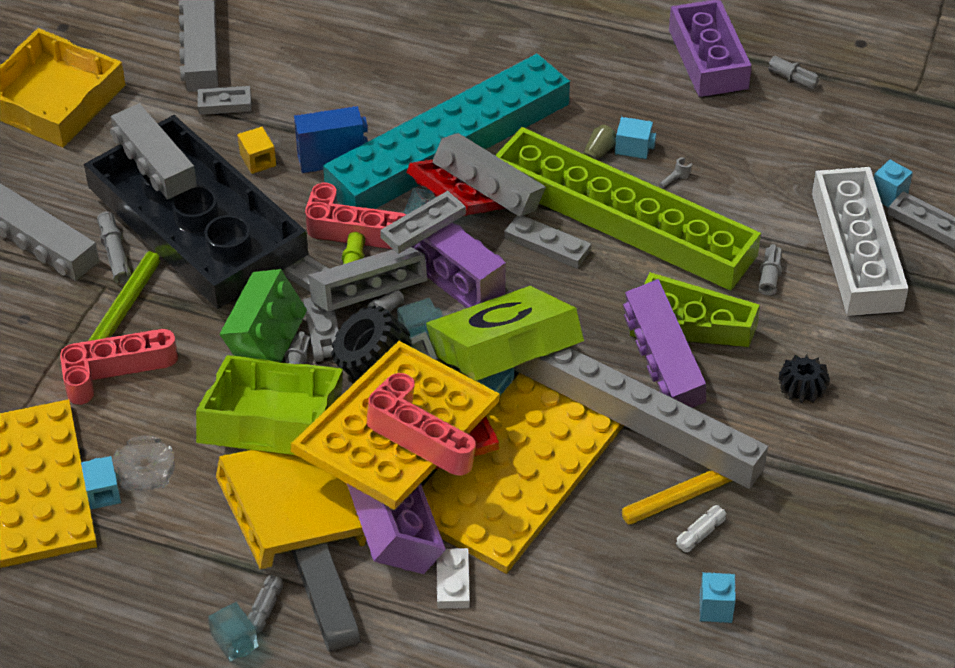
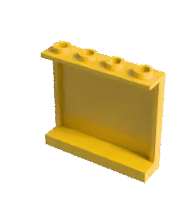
(285, 503)

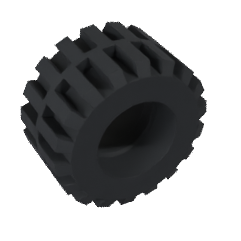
(366, 339)

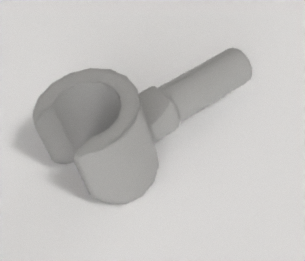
(680, 171)

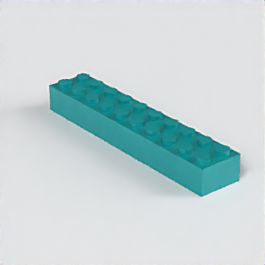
(482, 114)

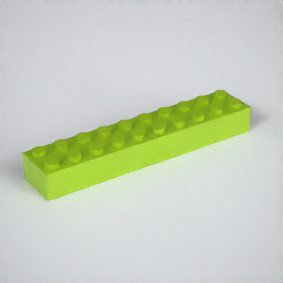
(635, 210)

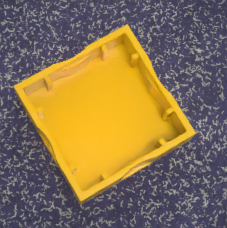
(56, 87)

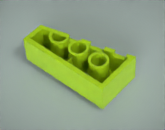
(709, 315)

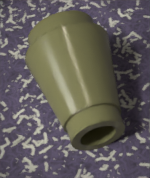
(600, 142)

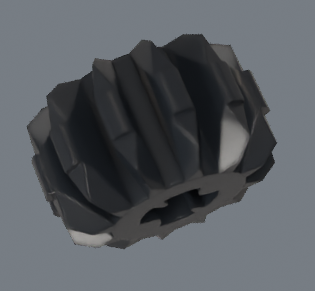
(804, 378)

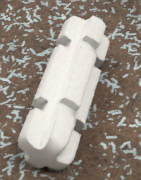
(701, 528)

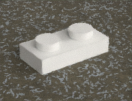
(453, 579)

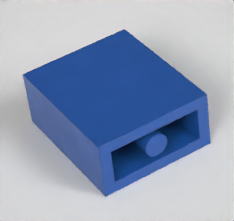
(328, 136)

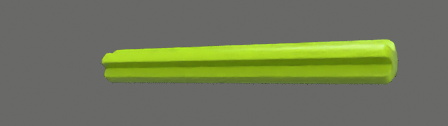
(126, 297)

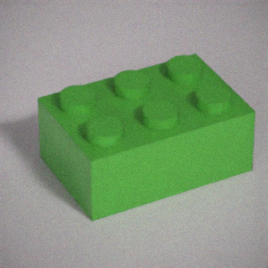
(264, 317)

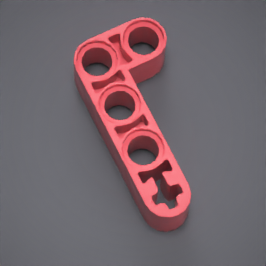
(335, 222)
(112, 358)
(420, 432)

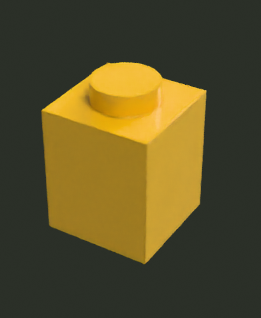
(256, 150)

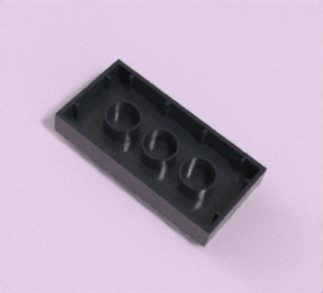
(209, 232)

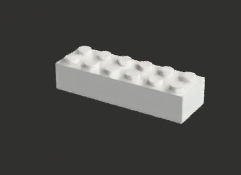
(859, 241)

